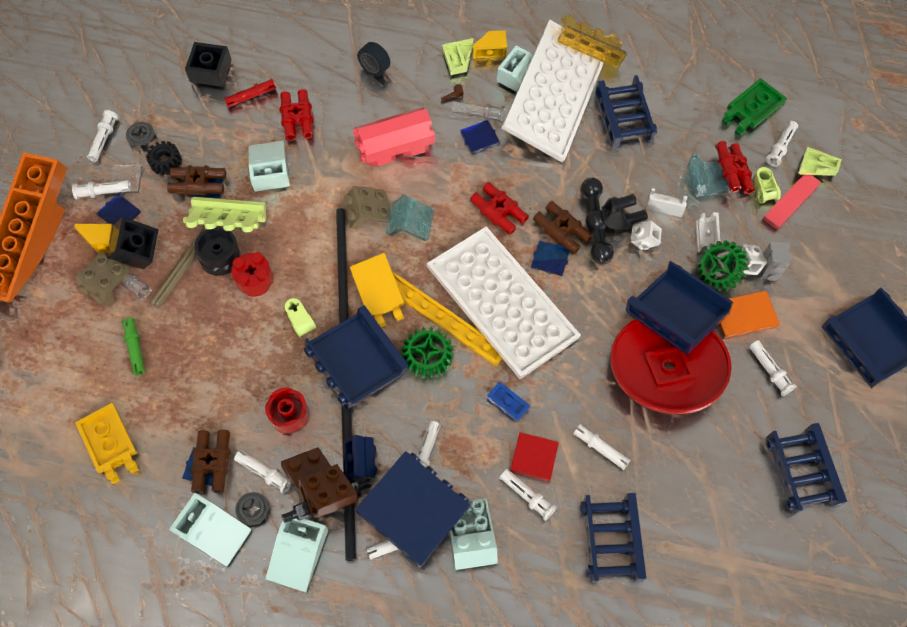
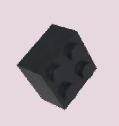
(208, 64)
(132, 243)

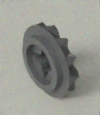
(135, 130)
(246, 502)

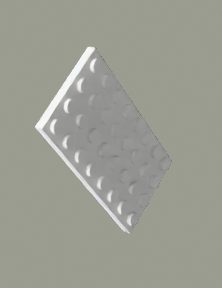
(552, 95)
(503, 302)

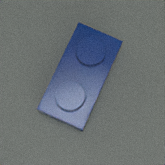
(508, 401)

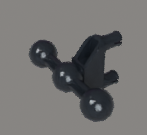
(611, 215)

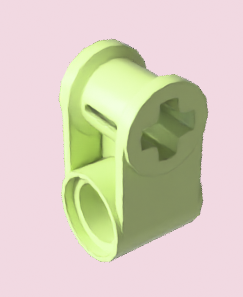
(765, 188)
(299, 319)

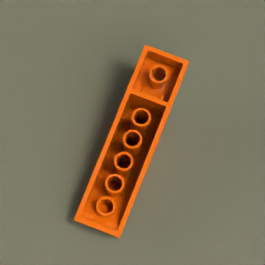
(28, 220)

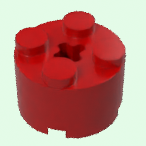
(252, 274)
(276, 409)

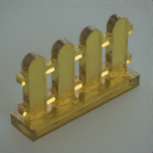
(592, 46)

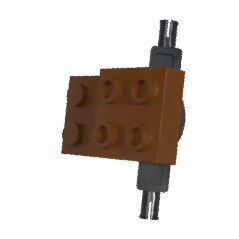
(319, 485)

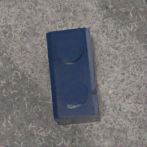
(360, 458)

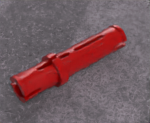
(256, 90)

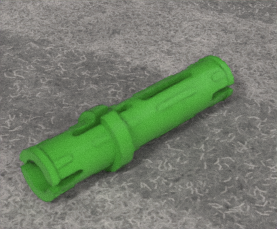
(132, 339)

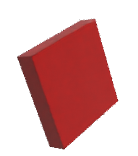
(534, 457)

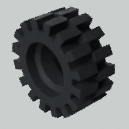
(160, 150)

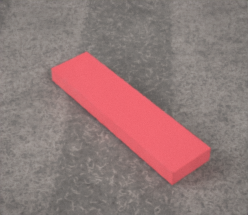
(791, 201)

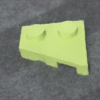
(819, 163)

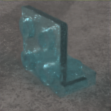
(706, 177)
(410, 217)

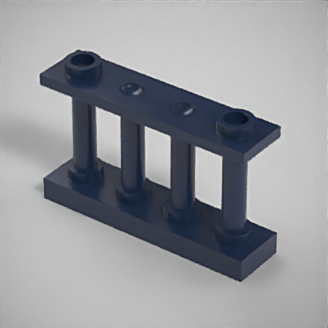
(611, 120)
(820, 455)
(630, 526)

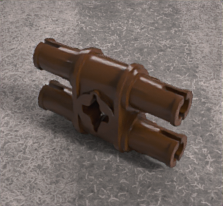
(196, 180)
(562, 227)
(218, 467)

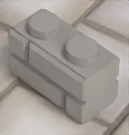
(777, 258)

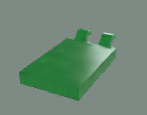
(754, 105)

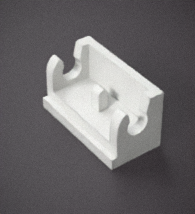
(666, 204)
(707, 231)

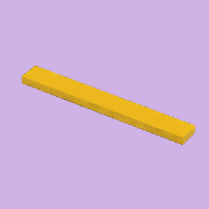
(447, 321)

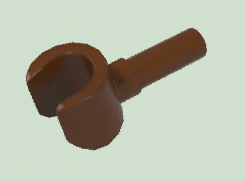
(458, 93)

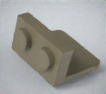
(366, 204)
(101, 278)

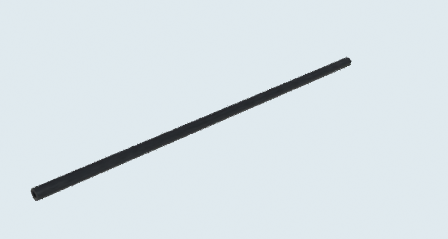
(349, 510)

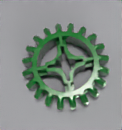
(728, 260)
(412, 348)

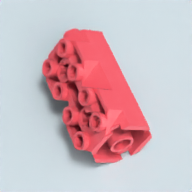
(398, 134)

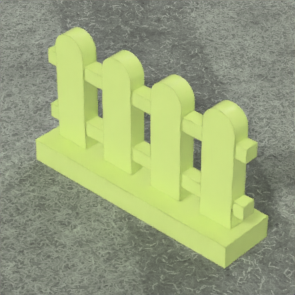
(231, 210)

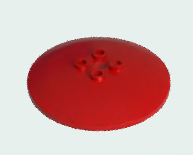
(691, 386)

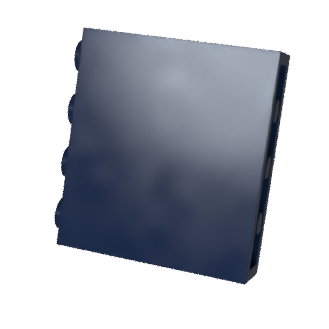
(680, 308)
(872, 337)
(356, 358)
(413, 508)

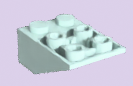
(513, 68)
(268, 166)
(210, 529)
(474, 537)
(296, 553)

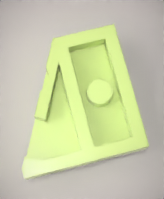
(458, 55)

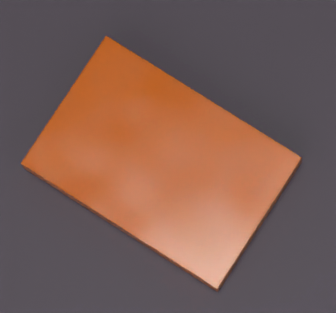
(749, 315)

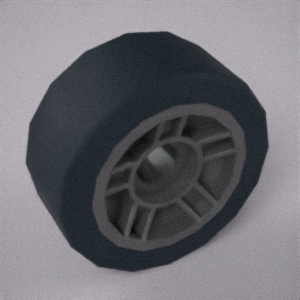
(373, 59)

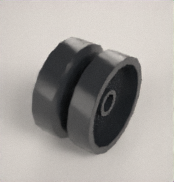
(216, 251)

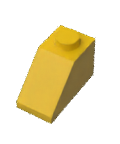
(491, 45)
(96, 235)

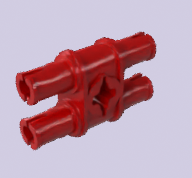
(296, 115)
(734, 167)
(499, 208)

